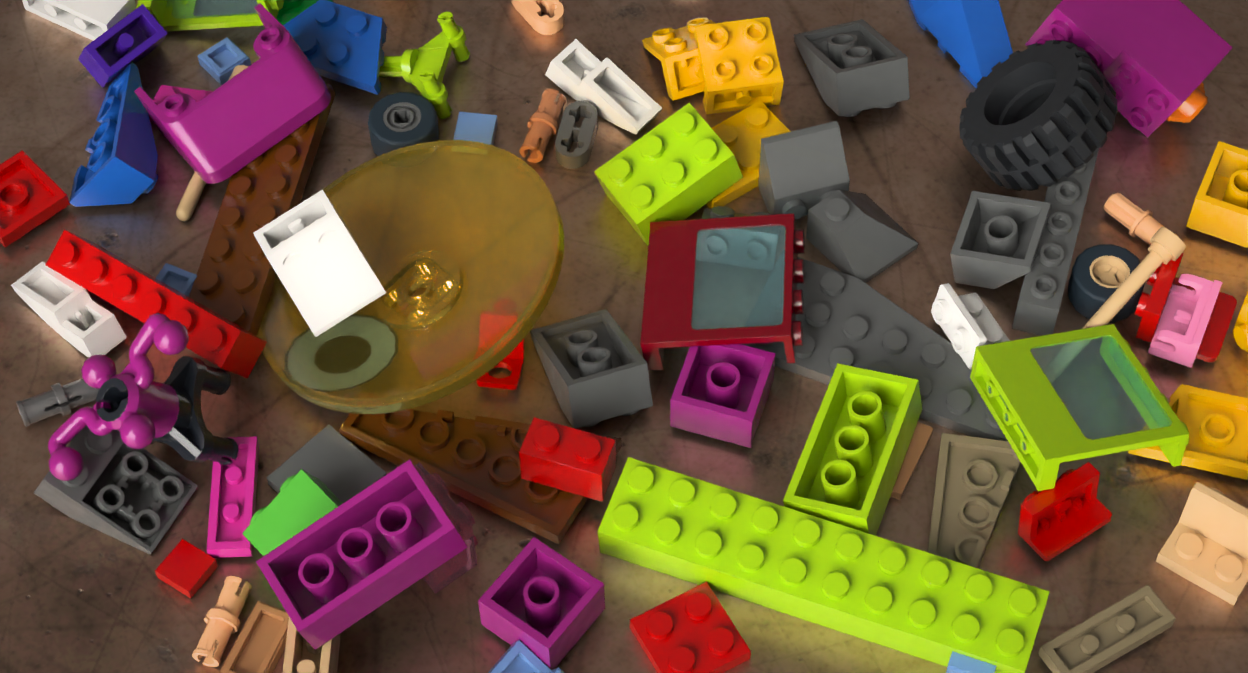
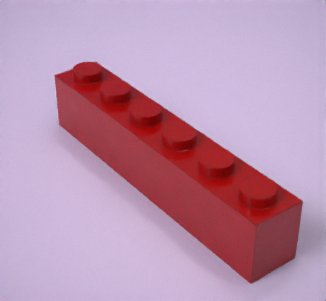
(144, 295)

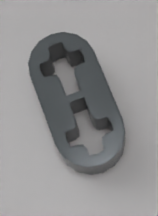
(570, 133)

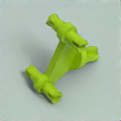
(428, 63)

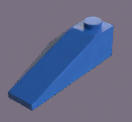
(967, 30)
(121, 149)

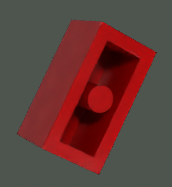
(568, 459)

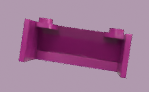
(245, 112)

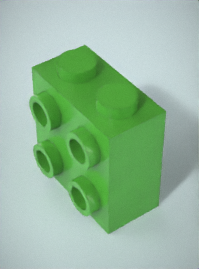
(298, 505)

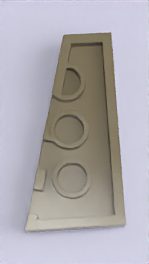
(969, 495)

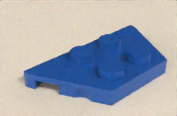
(341, 43)

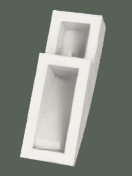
(604, 86)
(70, 310)

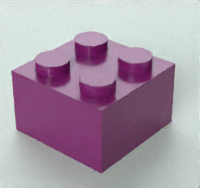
(723, 392)
(542, 603)

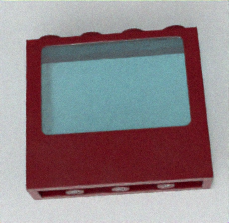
(723, 284)

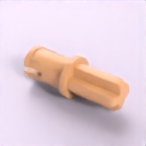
(1132, 217)

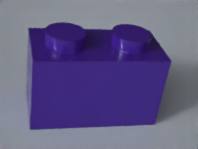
(122, 44)

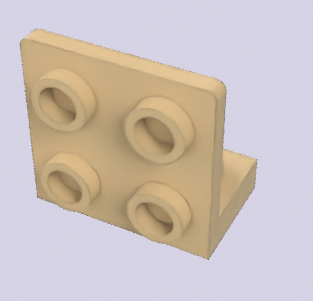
(1210, 544)

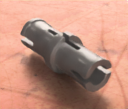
(56, 401)

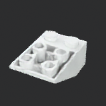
(319, 263)

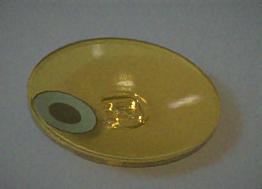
(440, 219)

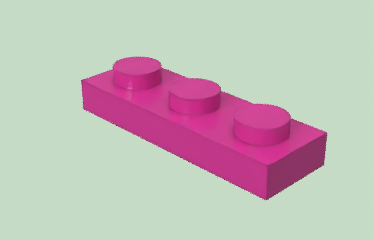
(233, 501)

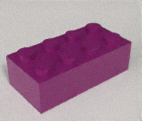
(361, 555)

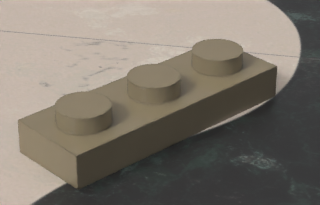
(1108, 634)

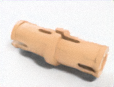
(222, 621)

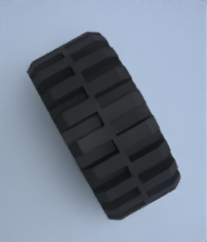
(1038, 115)

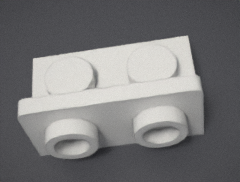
(965, 322)

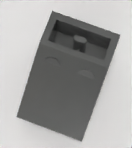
(119, 491)

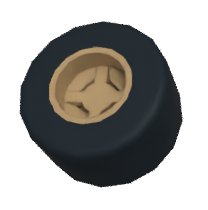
(1097, 276)

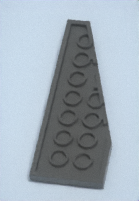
(863, 329)

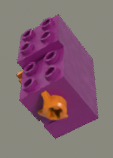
(1146, 50)

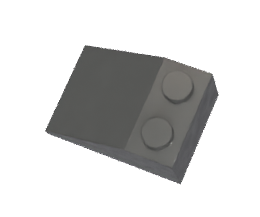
(854, 67)
(593, 368)

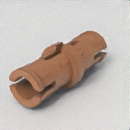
(542, 125)

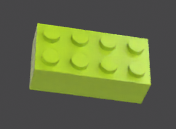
(856, 448)

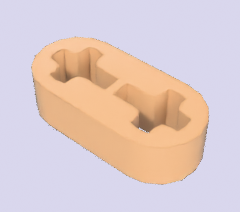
(531, 12)

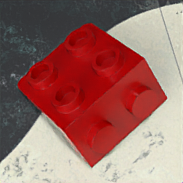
(1152, 305)

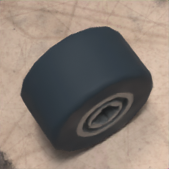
(402, 121)

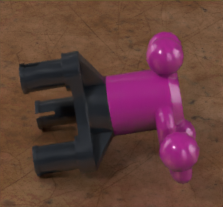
(146, 408)

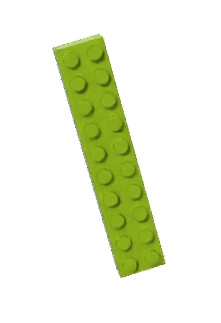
(819, 570)

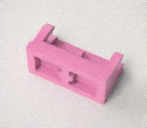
(1185, 320)

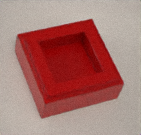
(186, 568)

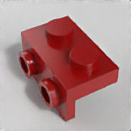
(1063, 515)

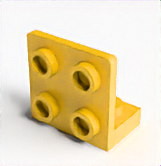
(679, 58)
(739, 64)

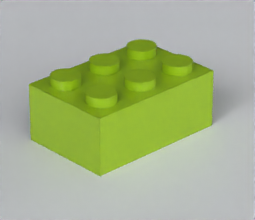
(669, 172)

